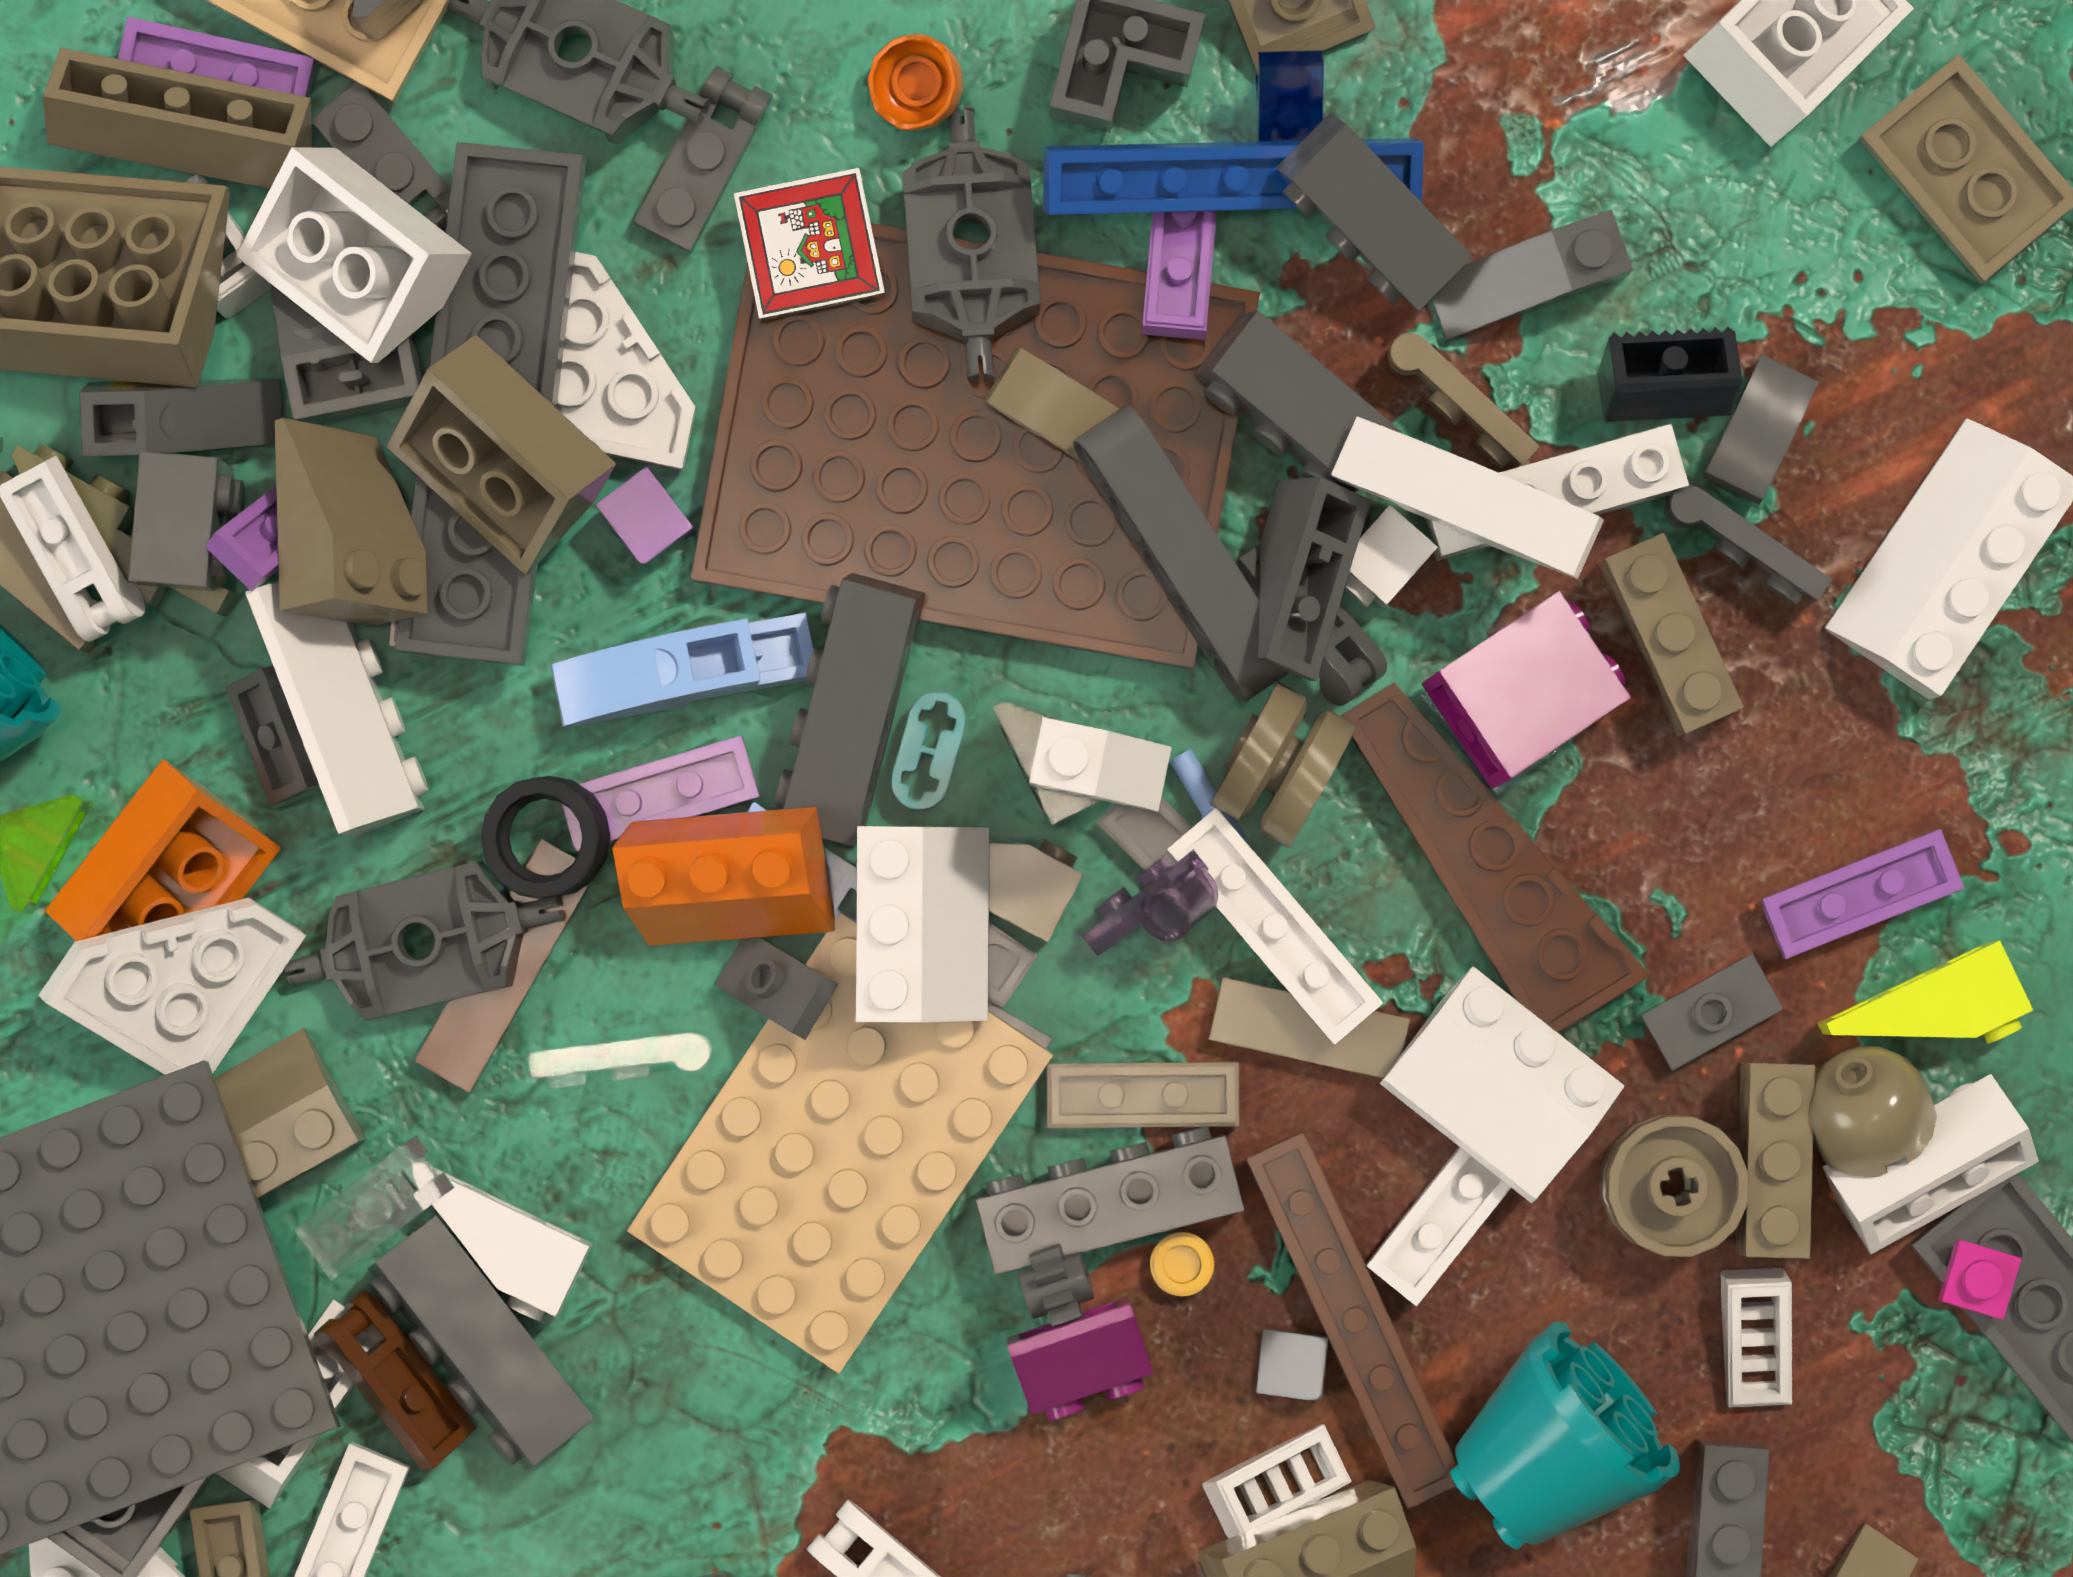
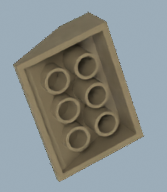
(109, 275)

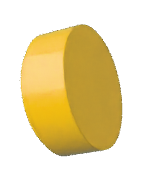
(1181, 1263)

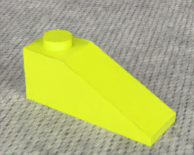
(1955, 999)

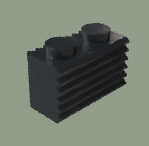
(1669, 375)

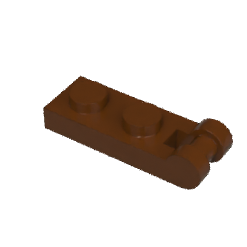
(396, 1381)

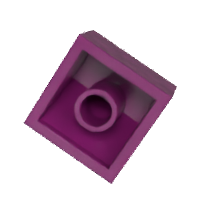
(1080, 1359)

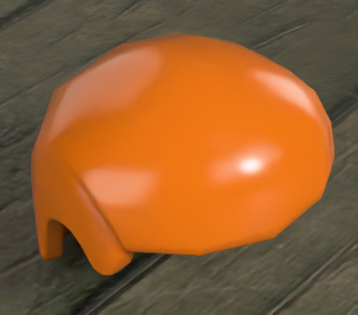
(915, 82)

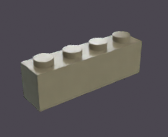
(173, 118)

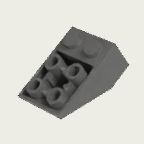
(330, 378)

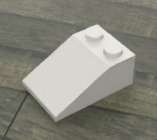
(1788, 55)

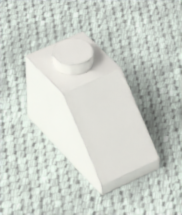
(1100, 764)

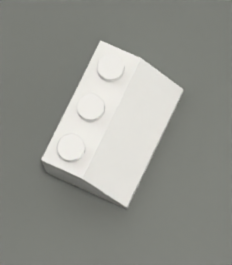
(351, 251)
(922, 924)
(1502, 1084)

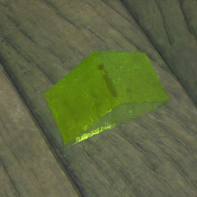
(34, 846)

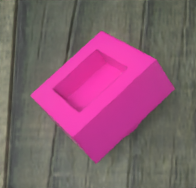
(1979, 1279)

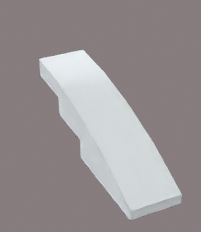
(1467, 497)

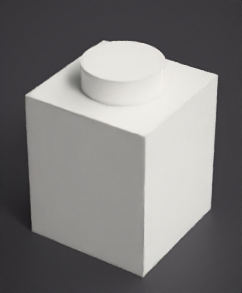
(1386, 558)

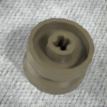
(1286, 766)
(1711, 1193)

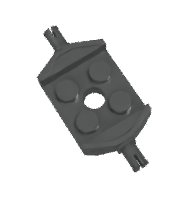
(610, 89)
(961, 289)
(474, 932)

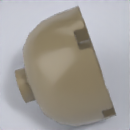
(1870, 1111)

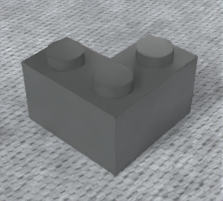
(1115, 39)
(175, 516)

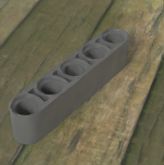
(1179, 548)

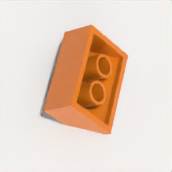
(163, 858)
(725, 876)

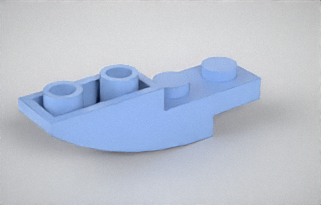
(682, 668)

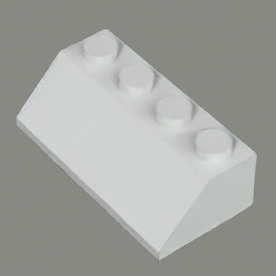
(1953, 557)
(341, 715)

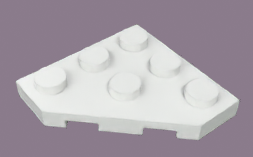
(616, 378)
(175, 984)

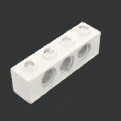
(1593, 479)

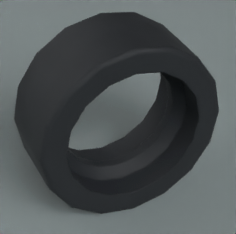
(498, 848)

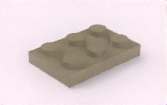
(1969, 169)

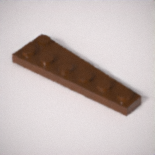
(1515, 902)

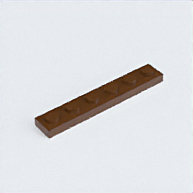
(1354, 1319)

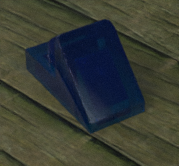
(1289, 94)

